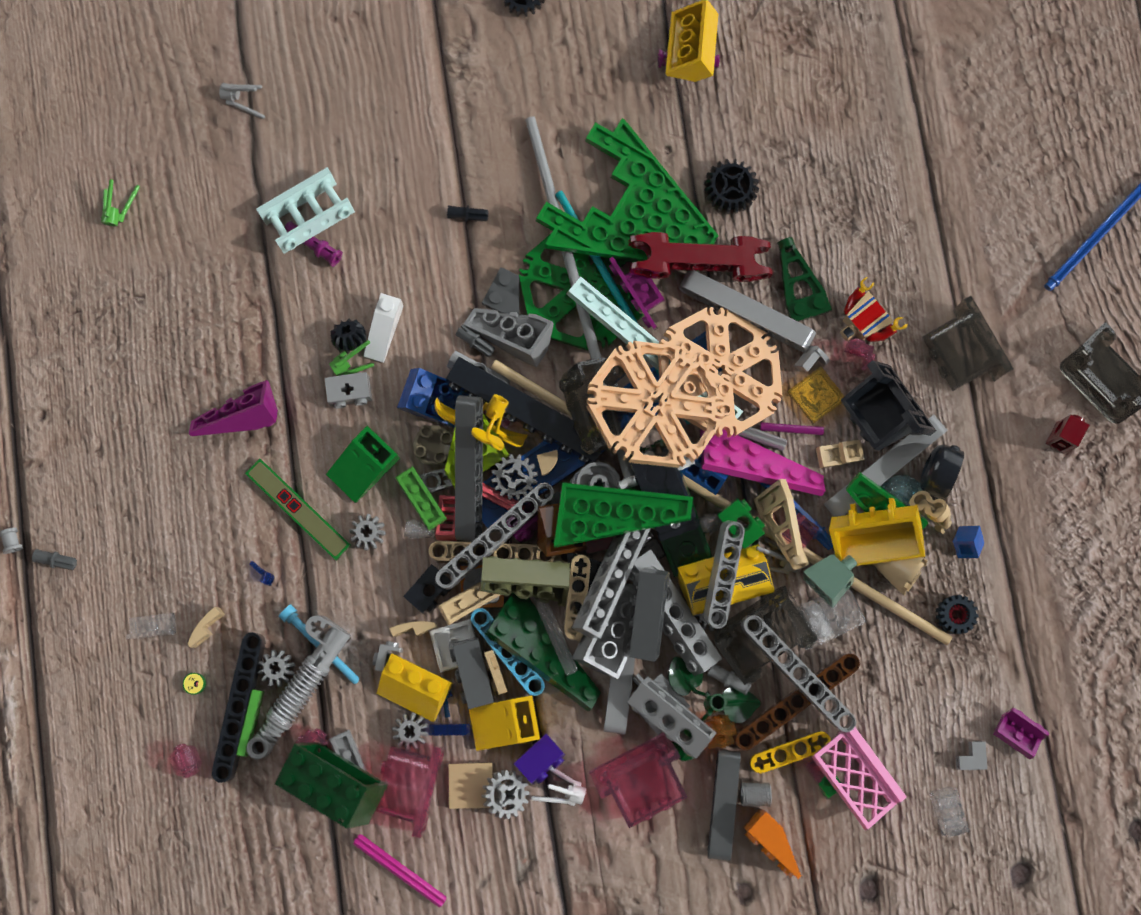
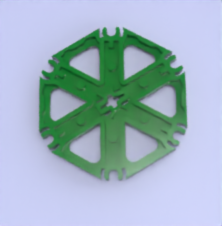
(562, 304)

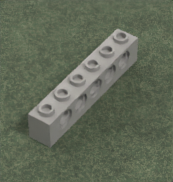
(609, 583)
(681, 618)

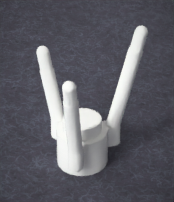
(574, 793)

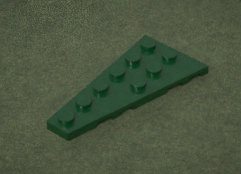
(523, 634)

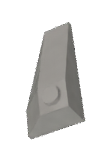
(520, 335)
(609, 653)

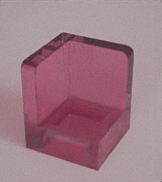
(806, 528)

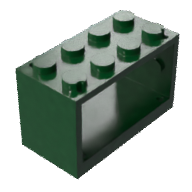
(331, 784)

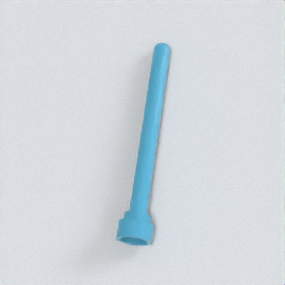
(289, 615)

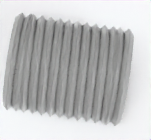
(755, 794)

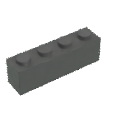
(649, 614)

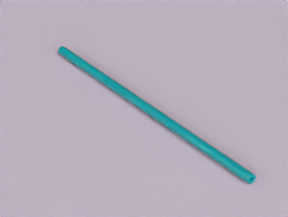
(602, 268)

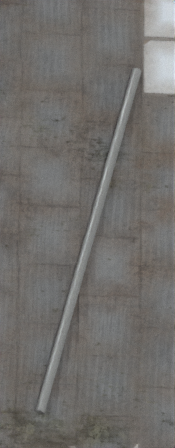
(569, 260)

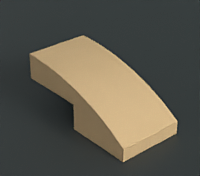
(840, 454)
(419, 627)
(201, 631)

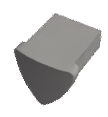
(808, 359)

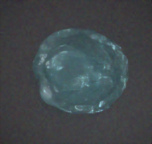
(902, 487)

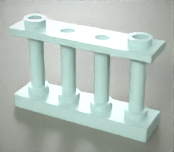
(297, 196)

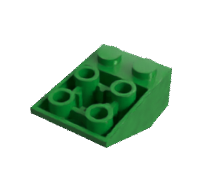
(362, 464)

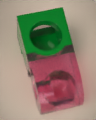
(821, 780)

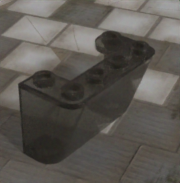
(574, 387)

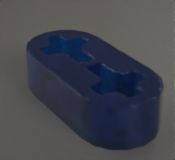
(449, 729)

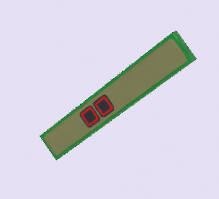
(298, 509)

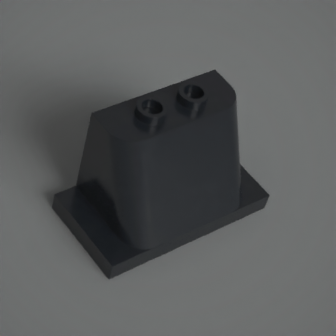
(885, 408)

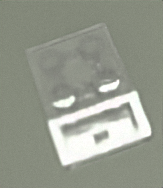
(834, 621)

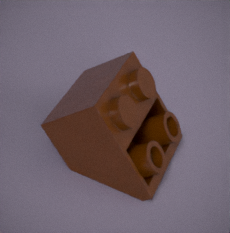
(546, 532)

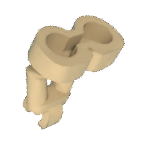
(935, 510)

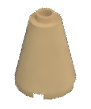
(902, 573)

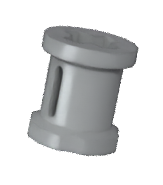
(10, 540)

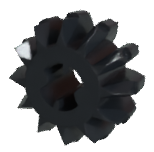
(348, 335)

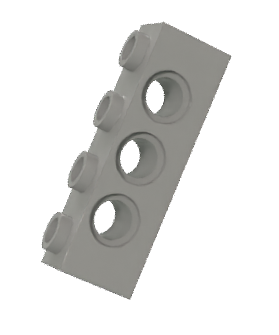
(683, 718)

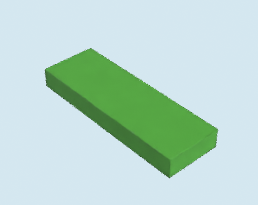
(421, 498)
(250, 721)

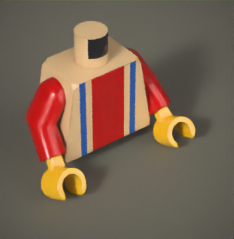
(867, 318)

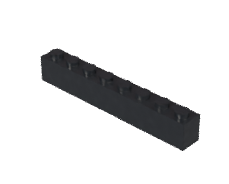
(521, 408)

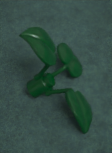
(732, 702)

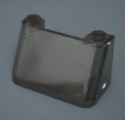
(1104, 376)
(784, 618)

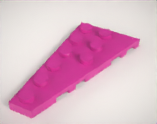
(753, 462)

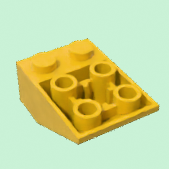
(504, 723)

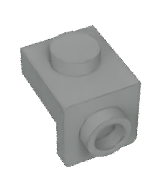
(381, 658)

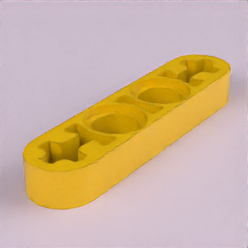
(789, 748)

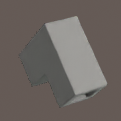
(976, 759)

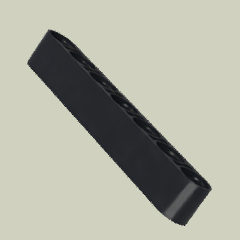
(231, 715)

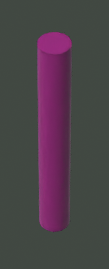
(788, 428)

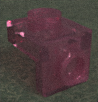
(859, 348)
(312, 735)

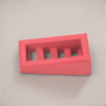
(446, 535)

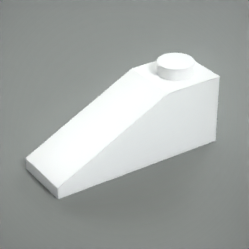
(383, 327)

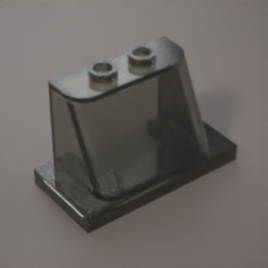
(966, 347)

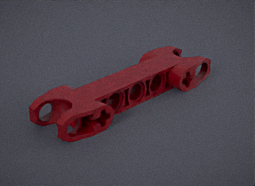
(700, 257)

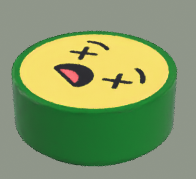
(194, 683)

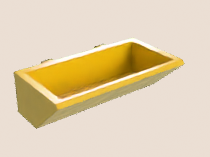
(878, 535)

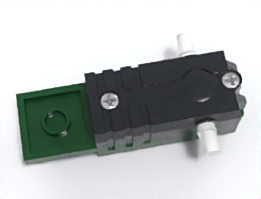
(681, 541)

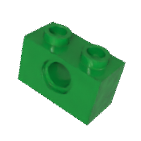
(738, 509)

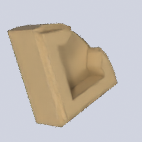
(547, 461)

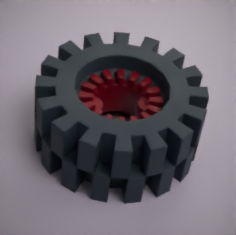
(958, 625)

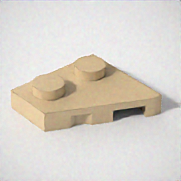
(491, 664)

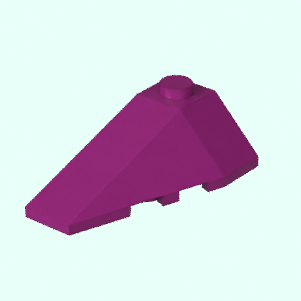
(246, 413)

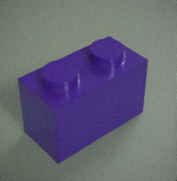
(540, 760)

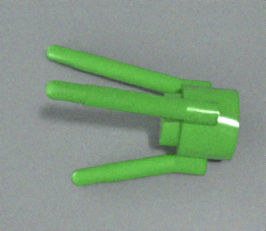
(110, 214)
(340, 363)

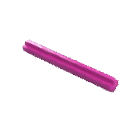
(400, 870)

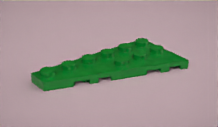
(603, 512)

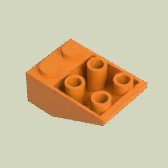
(770, 834)

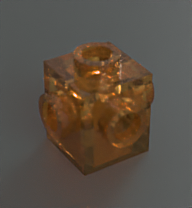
(724, 731)

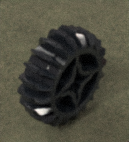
(721, 173)

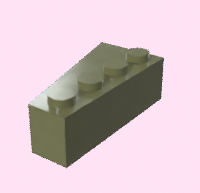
(526, 578)

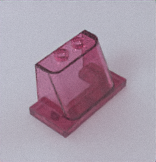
(641, 780)
(410, 785)

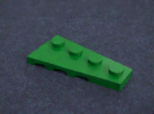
(869, 494)

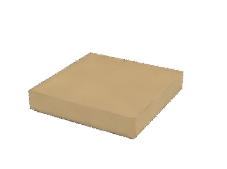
(467, 784)

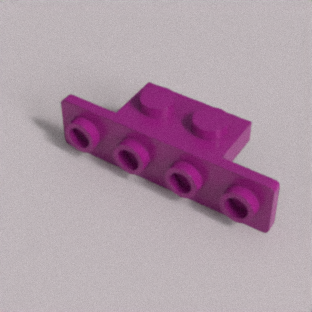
(643, 291)

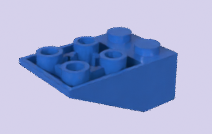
(421, 392)

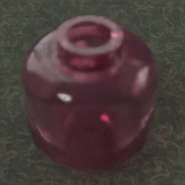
(185, 760)

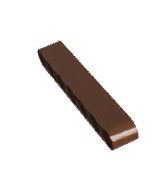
(786, 704)

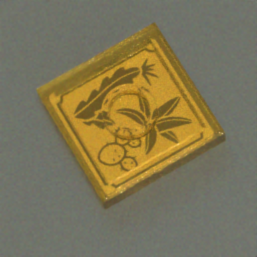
(816, 395)

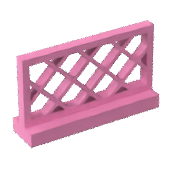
(874, 770)

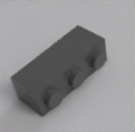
(471, 673)

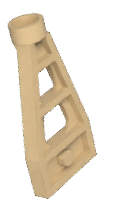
(770, 501)

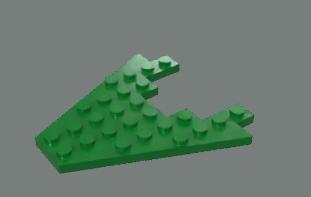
(648, 205)

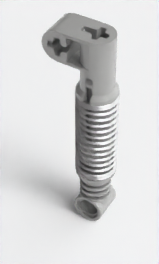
(304, 682)

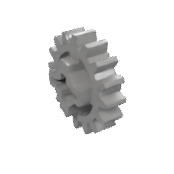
(512, 486)
(496, 796)

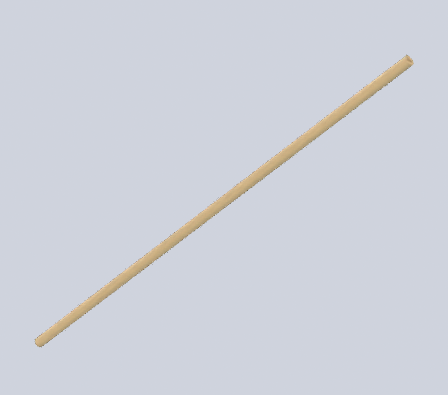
(721, 502)

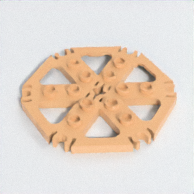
(733, 364)
(643, 394)

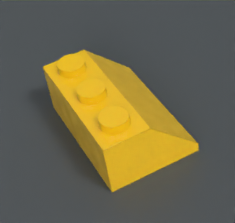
(413, 687)

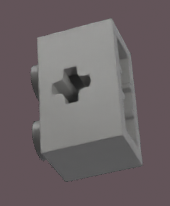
(338, 385)

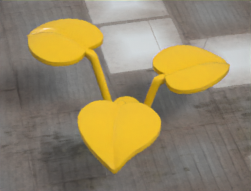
(494, 411)

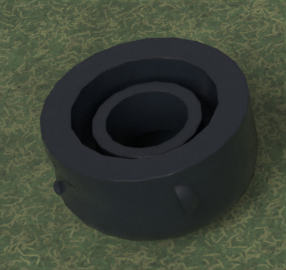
(941, 471)

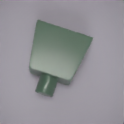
(831, 578)

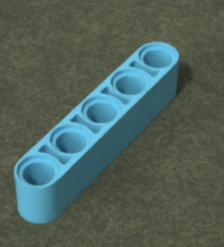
(510, 662)

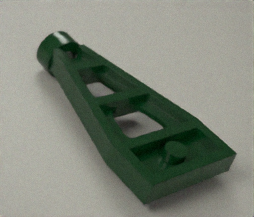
(809, 306)

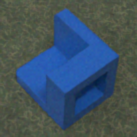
(968, 542)

